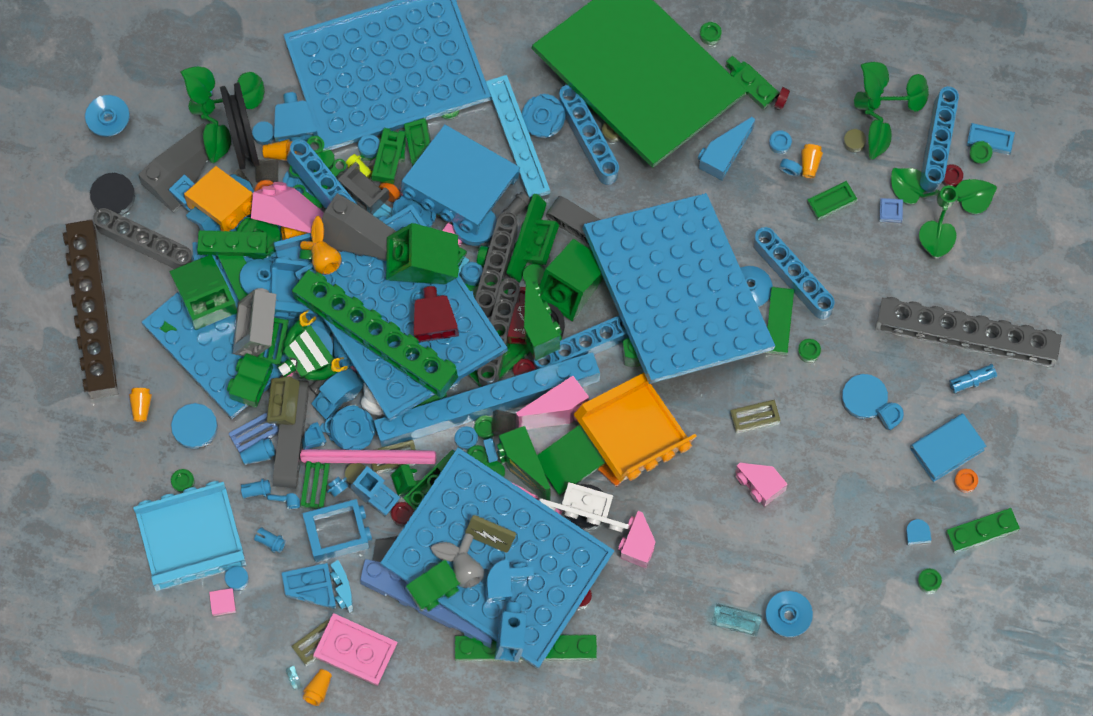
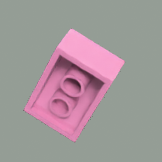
(284, 207)
(553, 407)

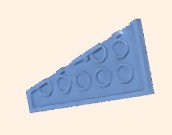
(386, 583)

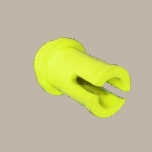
(363, 168)

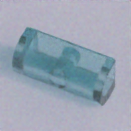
(736, 620)

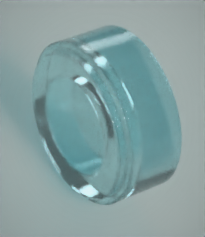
(293, 677)

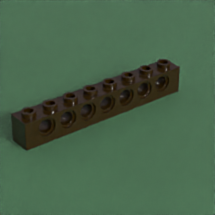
(106, 383)

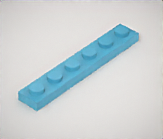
(517, 136)

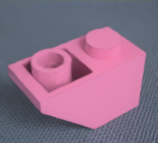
(762, 480)
(639, 543)

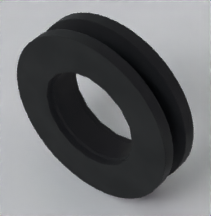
(239, 126)

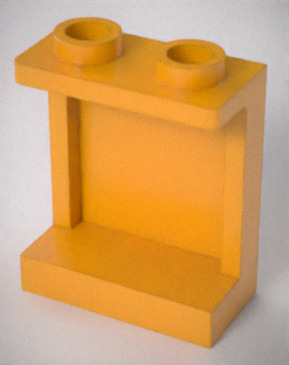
(220, 198)

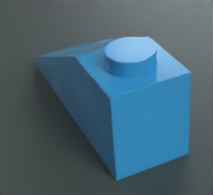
(723, 150)

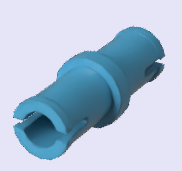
(973, 378)

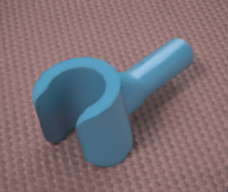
(292, 500)

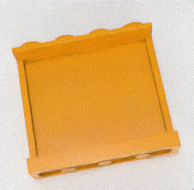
(632, 428)

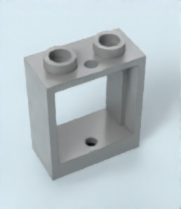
(254, 323)

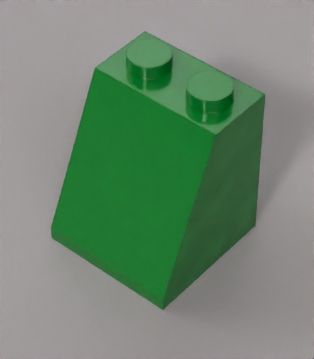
(422, 255)
(571, 279)

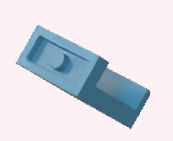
(282, 282)

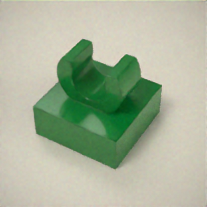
(403, 479)

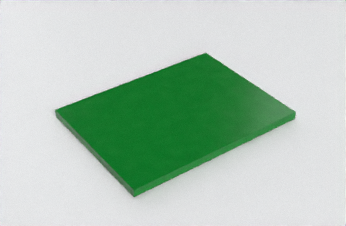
(640, 73)

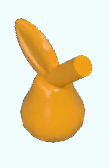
(324, 257)

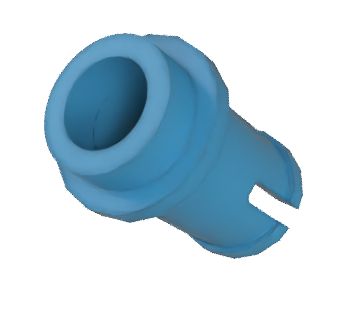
(255, 489)
(272, 541)

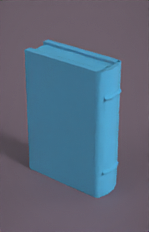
(947, 447)

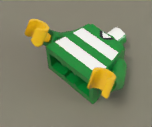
(307, 353)

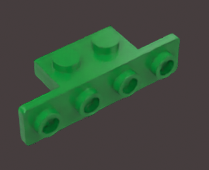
(534, 239)

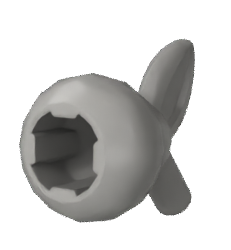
(466, 569)

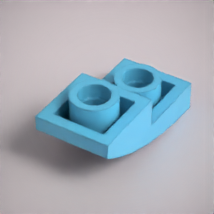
(343, 592)

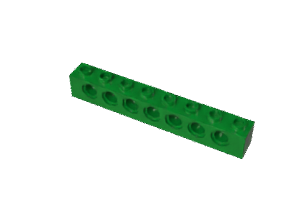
(436, 382)

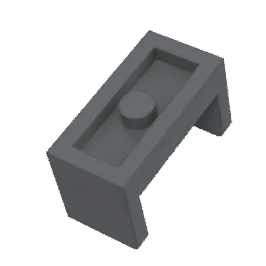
(363, 190)

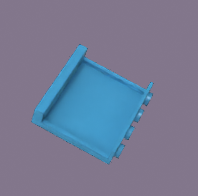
(459, 179)

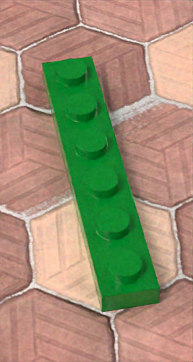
(565, 648)

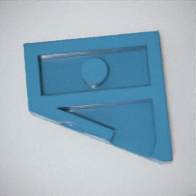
(310, 585)

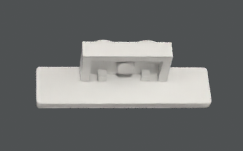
(588, 503)

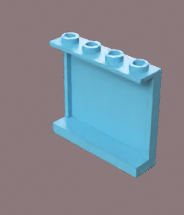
(189, 535)

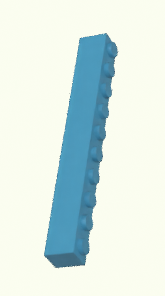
(484, 400)

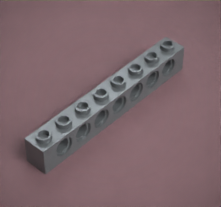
(957, 337)

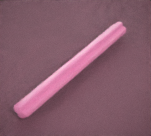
(369, 456)

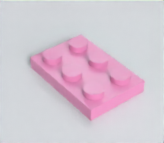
(355, 649)

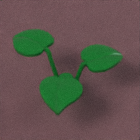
(875, 79)
(199, 83)
(938, 237)

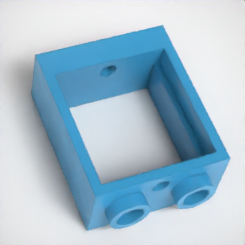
(340, 549)

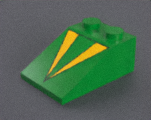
(521, 460)

